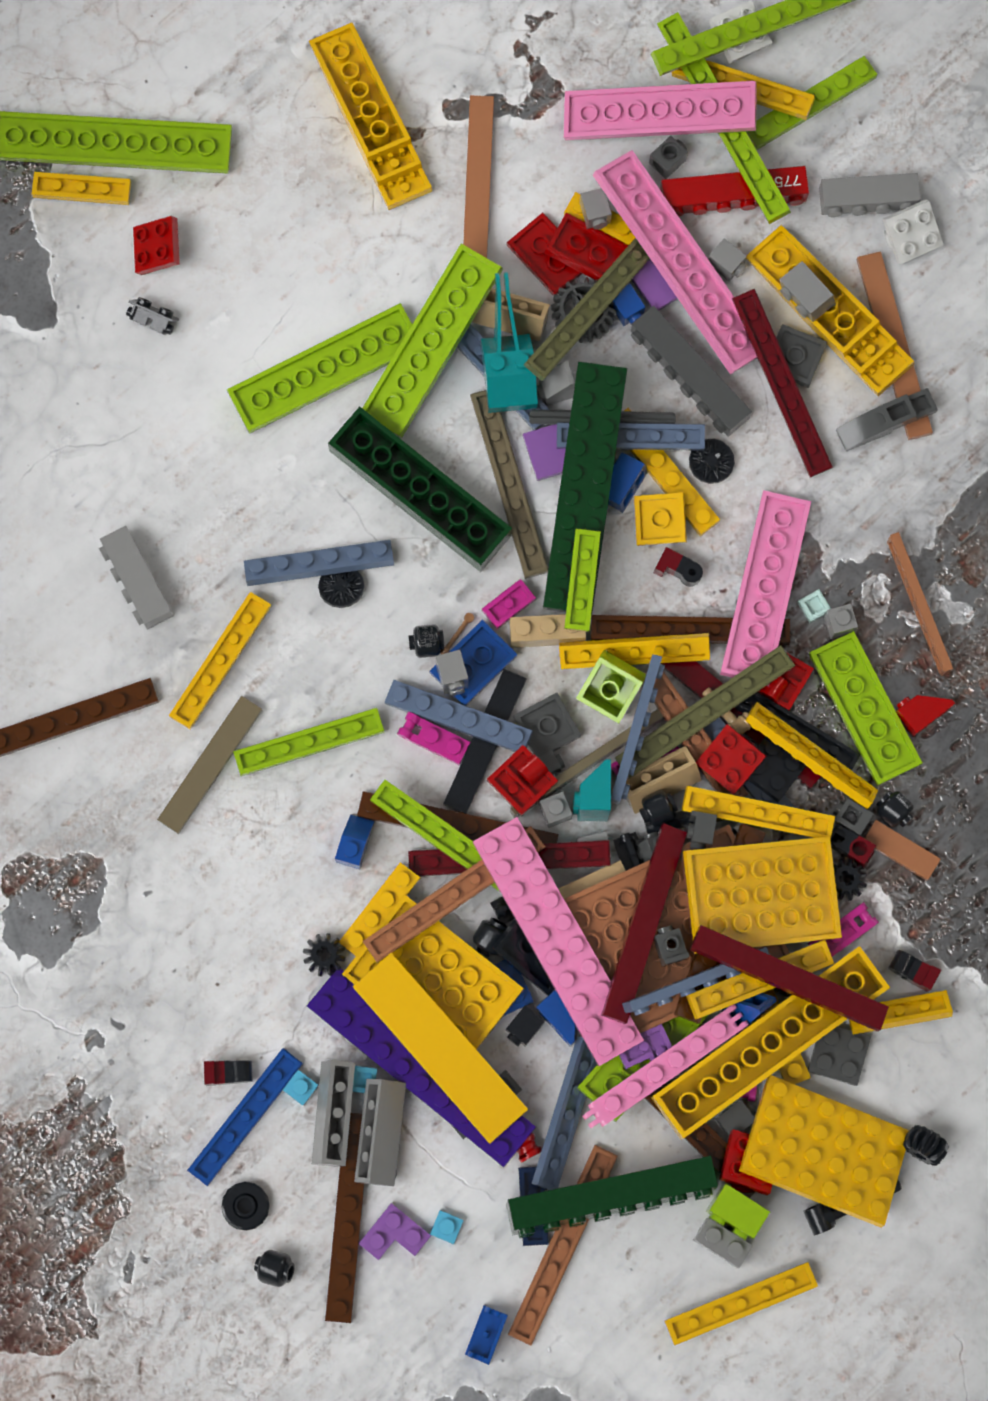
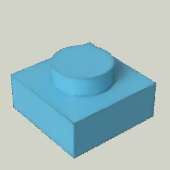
(362, 1073)
(300, 1087)
(446, 1227)

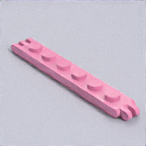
(665, 1067)

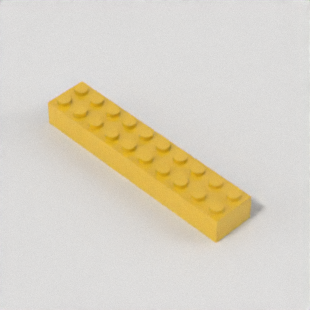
(761, 1049)

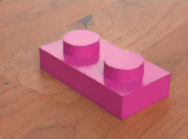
(508, 604)

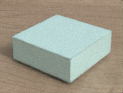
(814, 605)

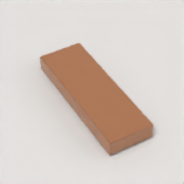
(902, 850)

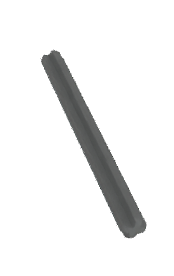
(563, 416)

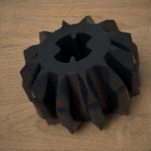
(852, 873)
(317, 959)
(925, 1145)

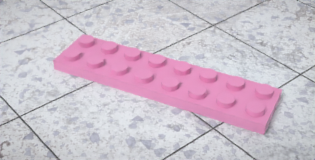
(660, 110)
(766, 581)

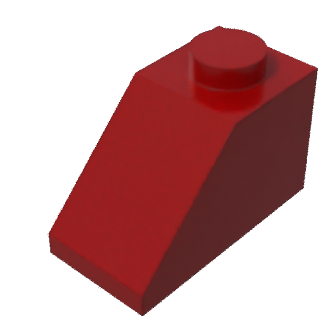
(921, 712)

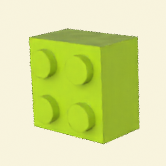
(611, 686)
(737, 1212)

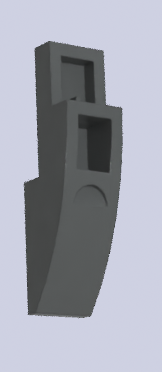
(886, 418)

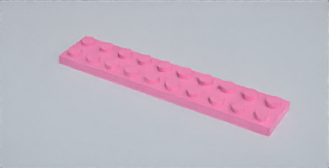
(677, 258)
(555, 938)

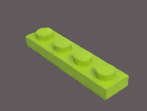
(582, 580)

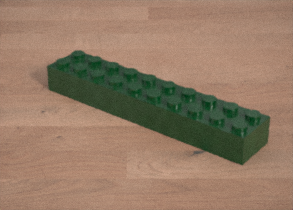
(585, 471)

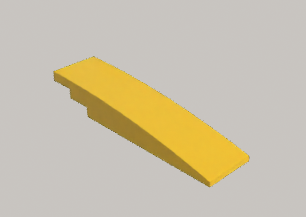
(371, 116)
(847, 325)
(440, 1048)

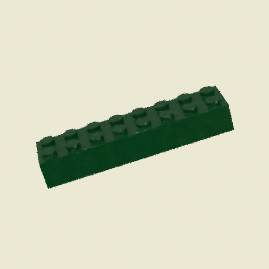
(420, 489)
(611, 1195)

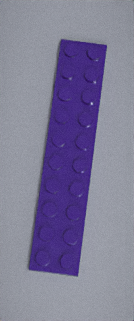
(354, 1019)

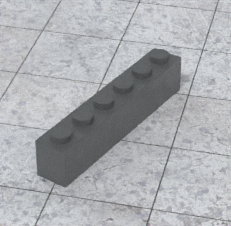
(690, 371)

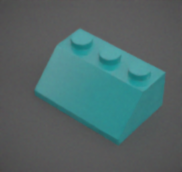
(594, 795)

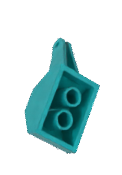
(506, 378)

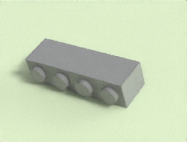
(868, 194)
(136, 578)
(333, 1113)
(380, 1132)

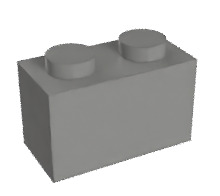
(806, 291)
(452, 673)
(722, 1243)

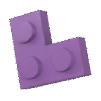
(654, 1044)
(394, 1226)

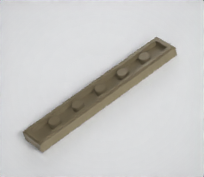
(209, 764)

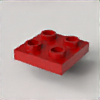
(156, 245)
(789, 685)
(731, 759)
(522, 780)
(731, 1164)

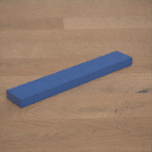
(245, 1117)

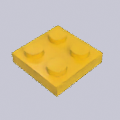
(660, 519)

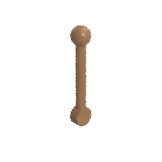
(468, 618)

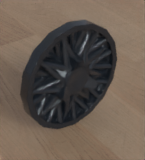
(713, 463)
(341, 589)
(245, 1206)

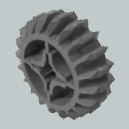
(575, 292)

